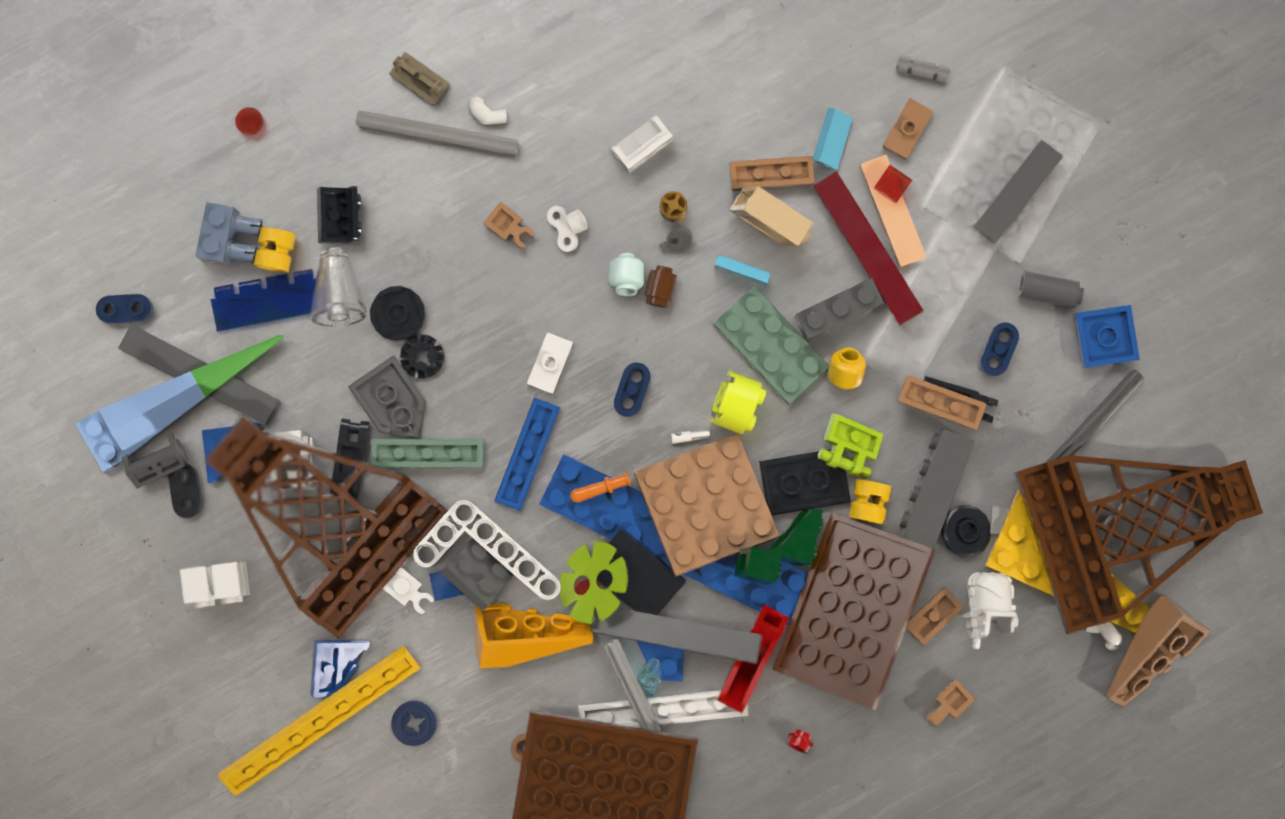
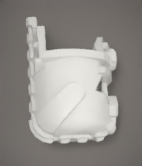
(989, 602)

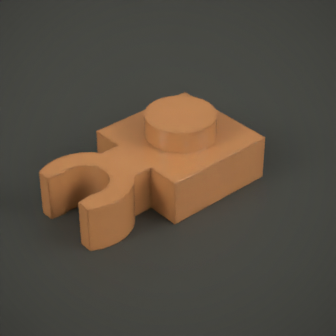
(506, 223)

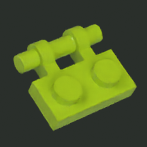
(853, 437)

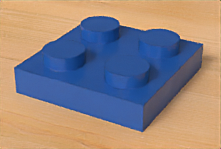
(1106, 336)

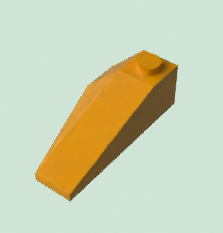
(516, 636)

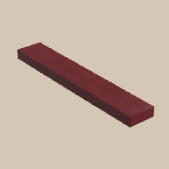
(868, 248)

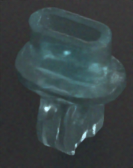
(650, 676)

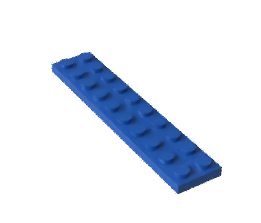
(627, 509)

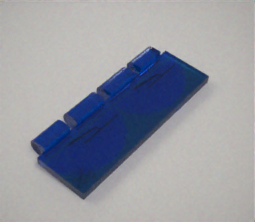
(262, 305)

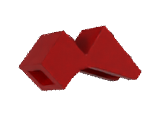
(745, 675)

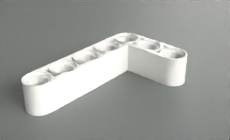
(491, 545)

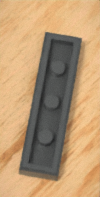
(1018, 191)

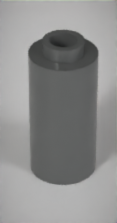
(1050, 289)

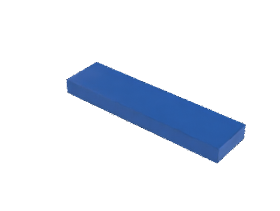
(527, 454)

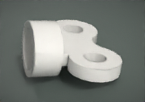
(567, 226)

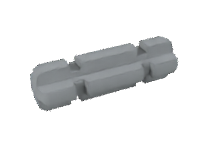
(923, 69)

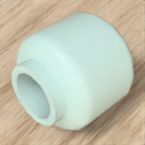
(626, 274)

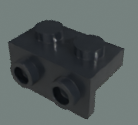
(338, 215)

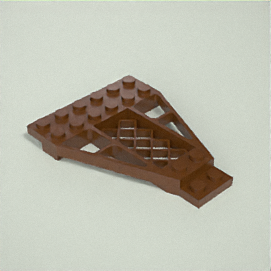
(1072, 544)
(370, 555)

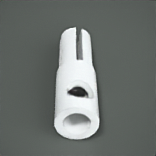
(683, 437)

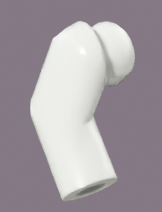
(484, 114)
(1112, 636)

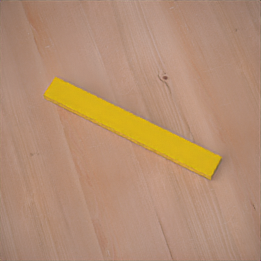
(319, 721)

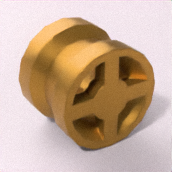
(674, 202)

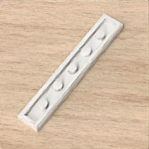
(667, 709)

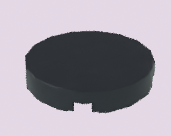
(397, 313)

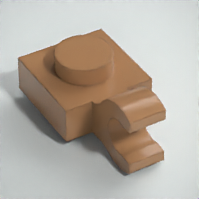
(952, 701)

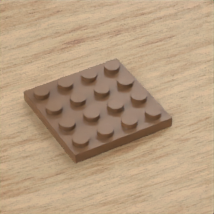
(706, 504)

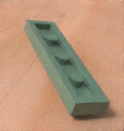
(427, 453)

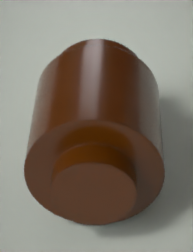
(660, 286)

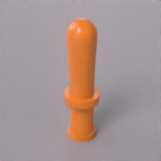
(589, 491)

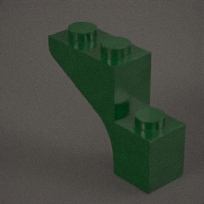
(793, 546)

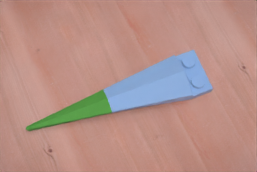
(137, 420)

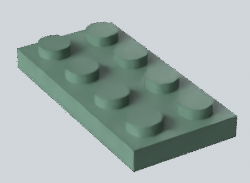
(771, 345)

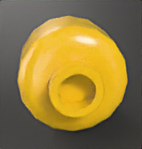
(846, 368)

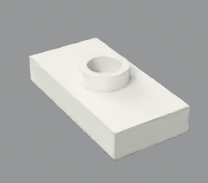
(550, 363)

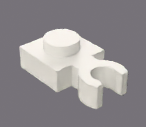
(405, 588)

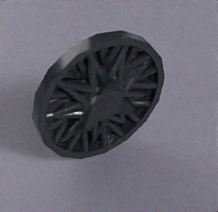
(966, 531)

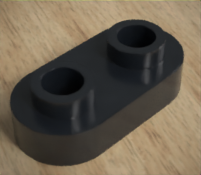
(184, 490)

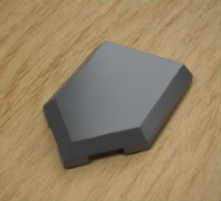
(390, 399)

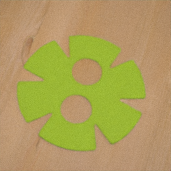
(590, 567)

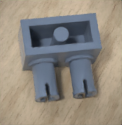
(218, 234)

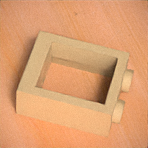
(771, 216)

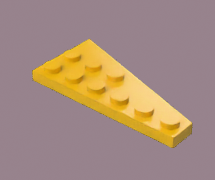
(1019, 558)

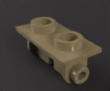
(418, 78)

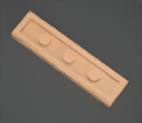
(893, 216)

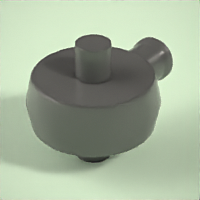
(678, 238)

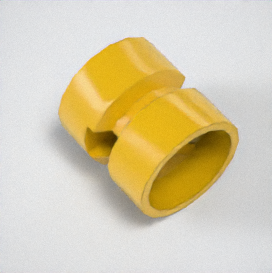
(271, 259)
(870, 512)

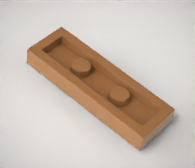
(772, 172)
(941, 402)

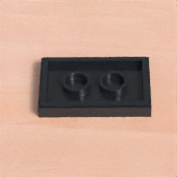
(802, 483)
(649, 577)

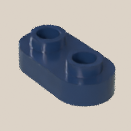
(123, 309)
(999, 350)
(632, 390)

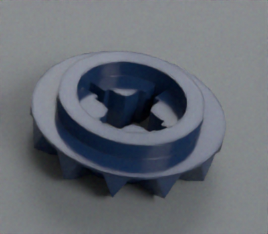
(401, 718)

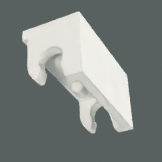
(642, 144)

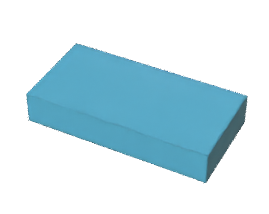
(832, 138)
(742, 270)

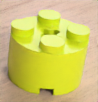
(737, 403)

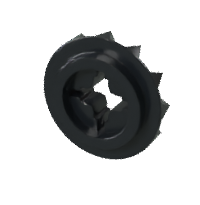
(421, 369)

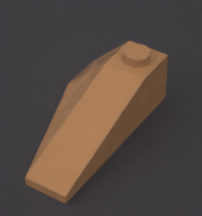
(1160, 639)

